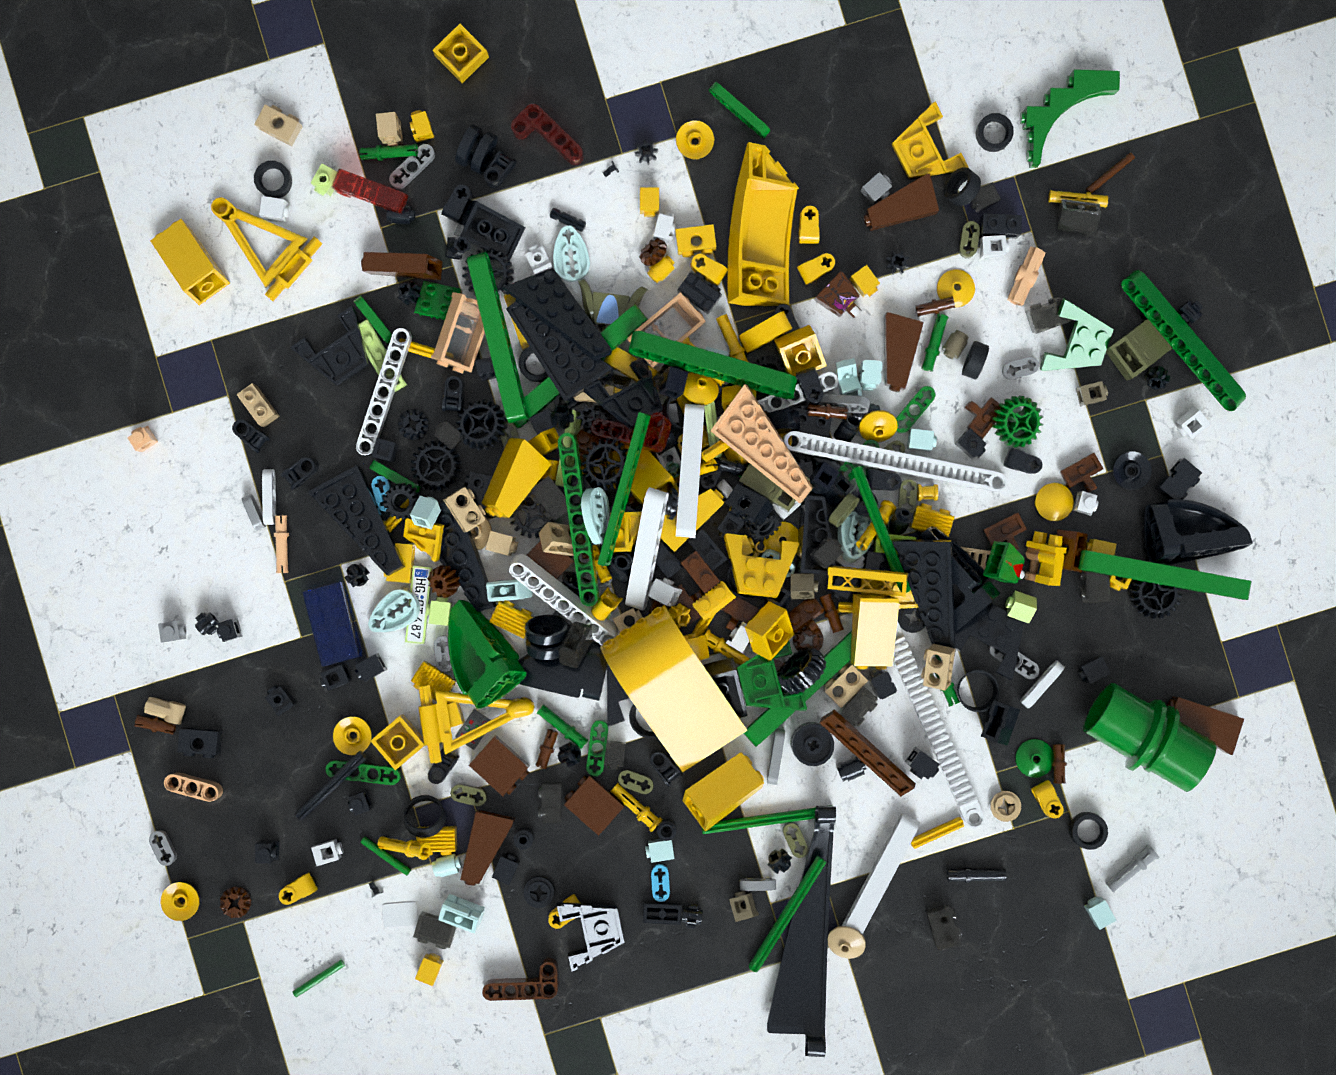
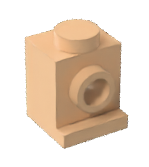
(142, 438)

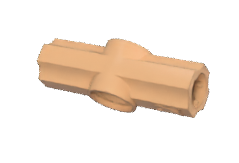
(1026, 276)

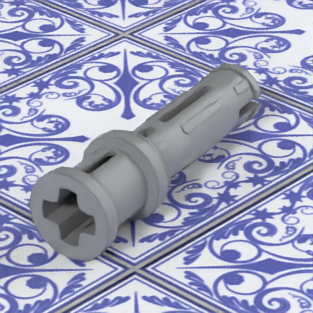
(1138, 860)

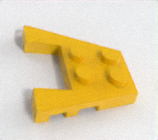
(918, 152)
(757, 574)

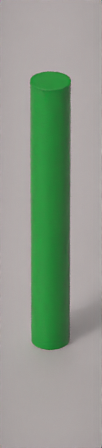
(386, 856)
(318, 978)

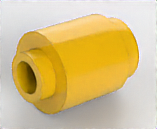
(662, 269)

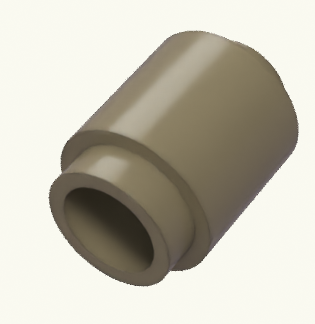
(955, 344)

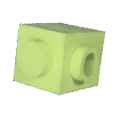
(323, 180)
(1021, 606)
(439, 611)

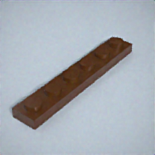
(867, 753)

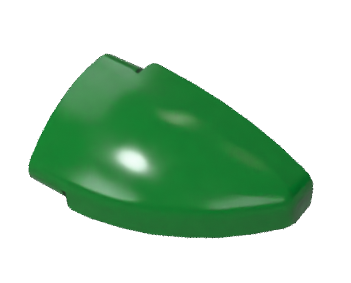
(481, 656)

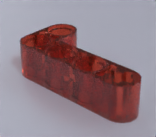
(551, 136)
(369, 191)
(661, 432)

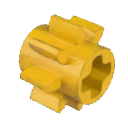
(680, 615)

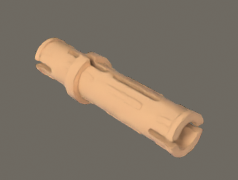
(281, 544)

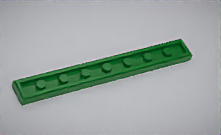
(624, 489)

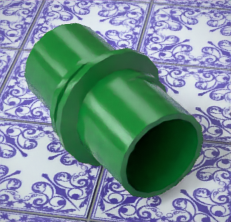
(1150, 737)

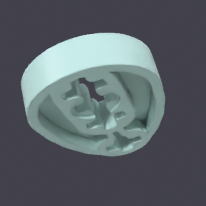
(581, 256)
(595, 513)
(847, 539)
(402, 619)

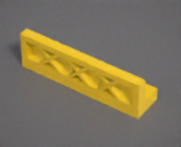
(865, 574)

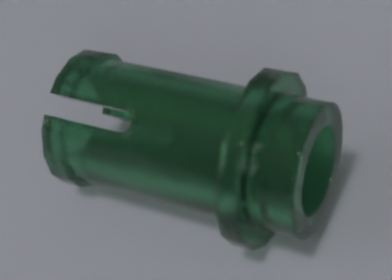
(676, 472)

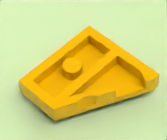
(628, 531)
(424, 538)

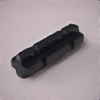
(567, 219)

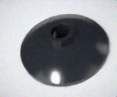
(1141, 470)

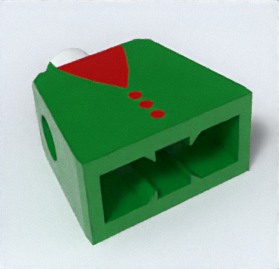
(1004, 563)

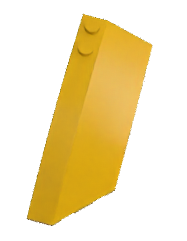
(760, 231)

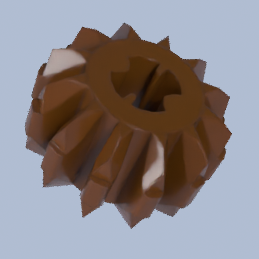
(443, 581)

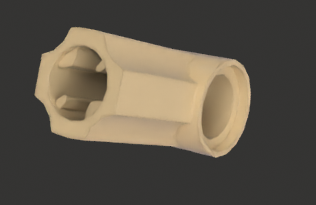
(170, 711)

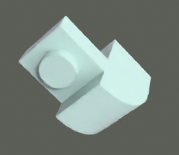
(847, 376)

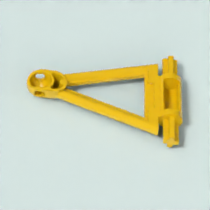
(290, 262)
(436, 722)

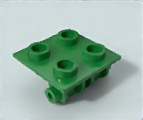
(435, 300)

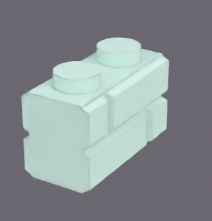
(870, 374)
(507, 590)
(461, 913)

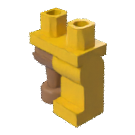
(1049, 555)

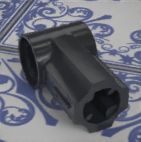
(456, 247)

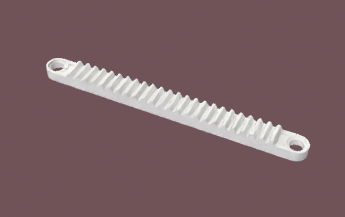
(895, 461)
(935, 730)

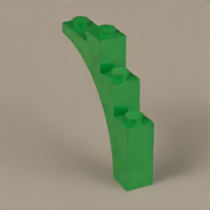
(1082, 86)

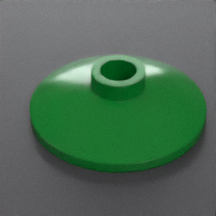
(1025, 755)

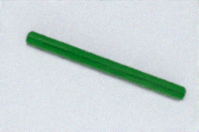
(878, 523)
(762, 820)
(787, 914)

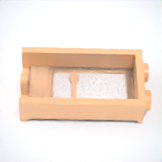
(673, 321)
(460, 335)

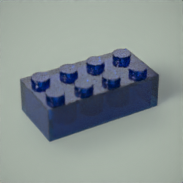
(332, 623)

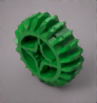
(1027, 419)

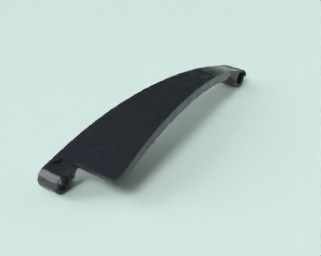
(800, 986)

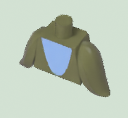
(606, 307)

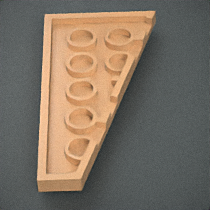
(754, 438)

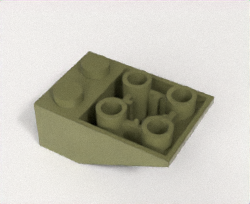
(1138, 350)
(765, 487)

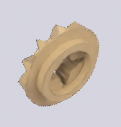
(1013, 810)

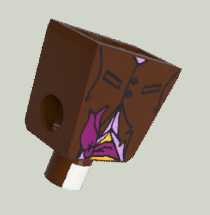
(839, 296)

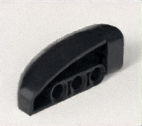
(1190, 531)
(969, 588)
(565, 680)

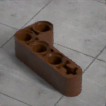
(520, 983)

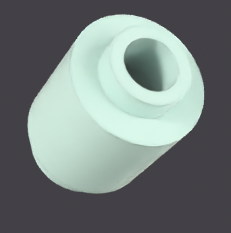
(446, 865)

